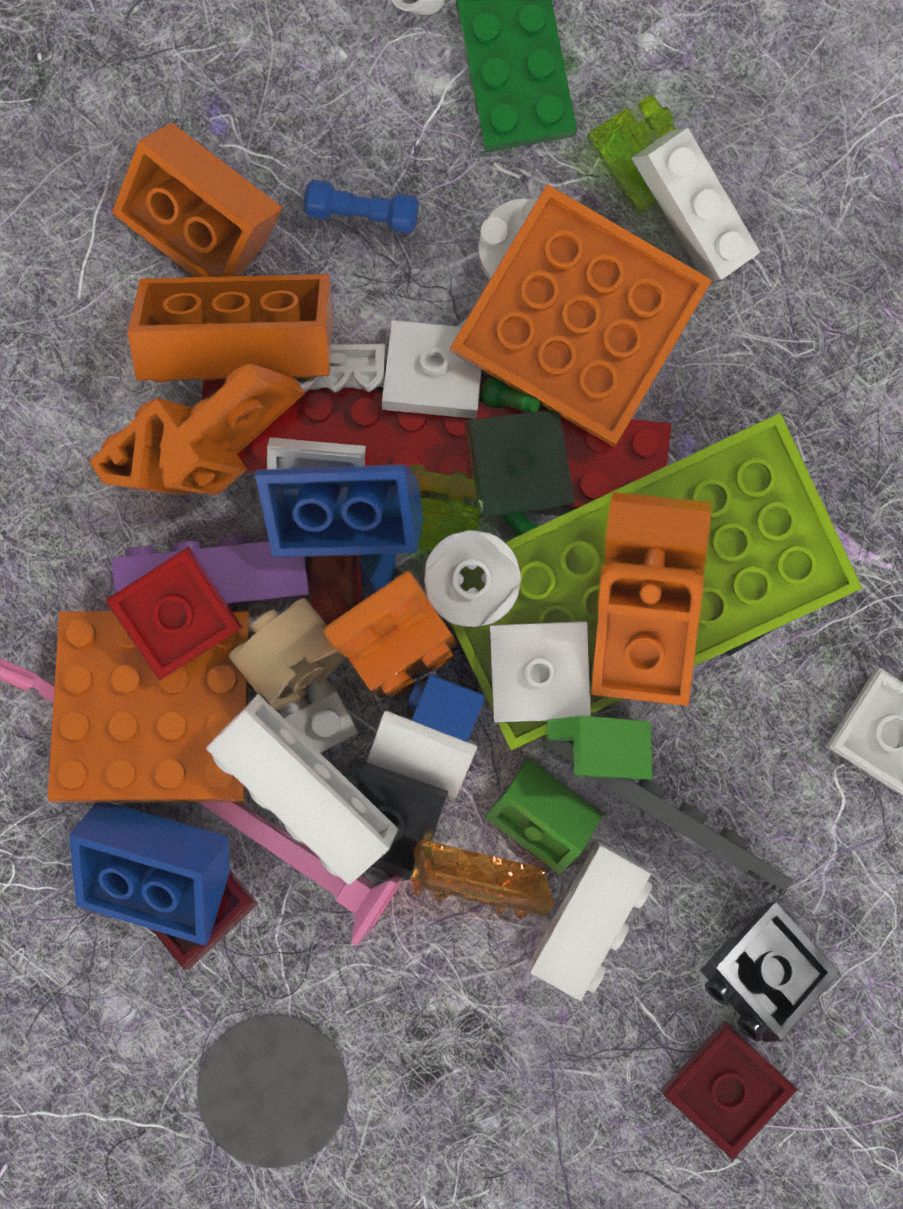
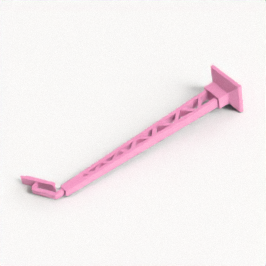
(361, 897)

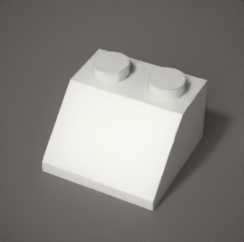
(421, 752)

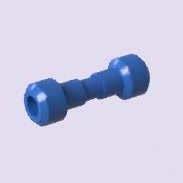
(323, 200)

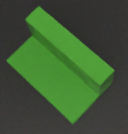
(606, 745)
(544, 817)

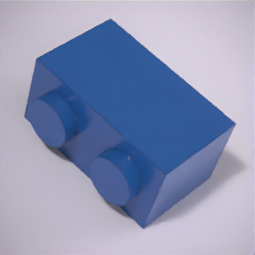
(446, 706)

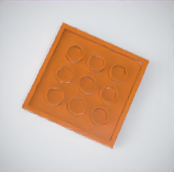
(580, 315)
(129, 734)

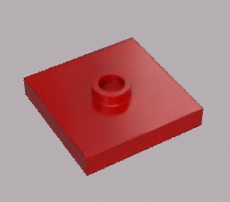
(174, 613)

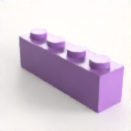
(237, 568)

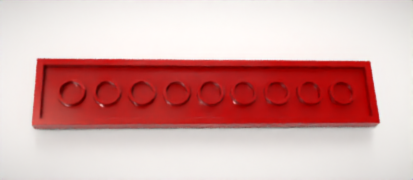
(441, 441)

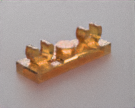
(480, 879)

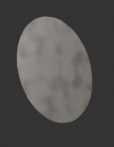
(273, 1091)

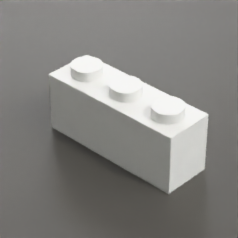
(695, 204)
(590, 921)

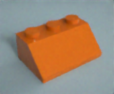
(194, 205)

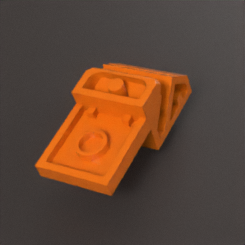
(196, 447)
(650, 598)
(392, 637)

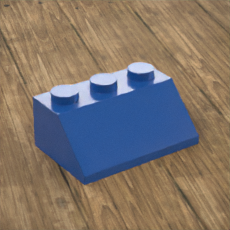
(341, 510)
(149, 870)

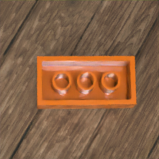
(225, 322)

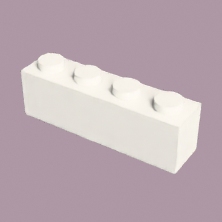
(302, 790)

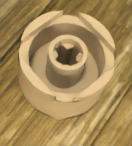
(286, 654)

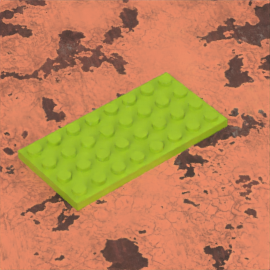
(764, 564)

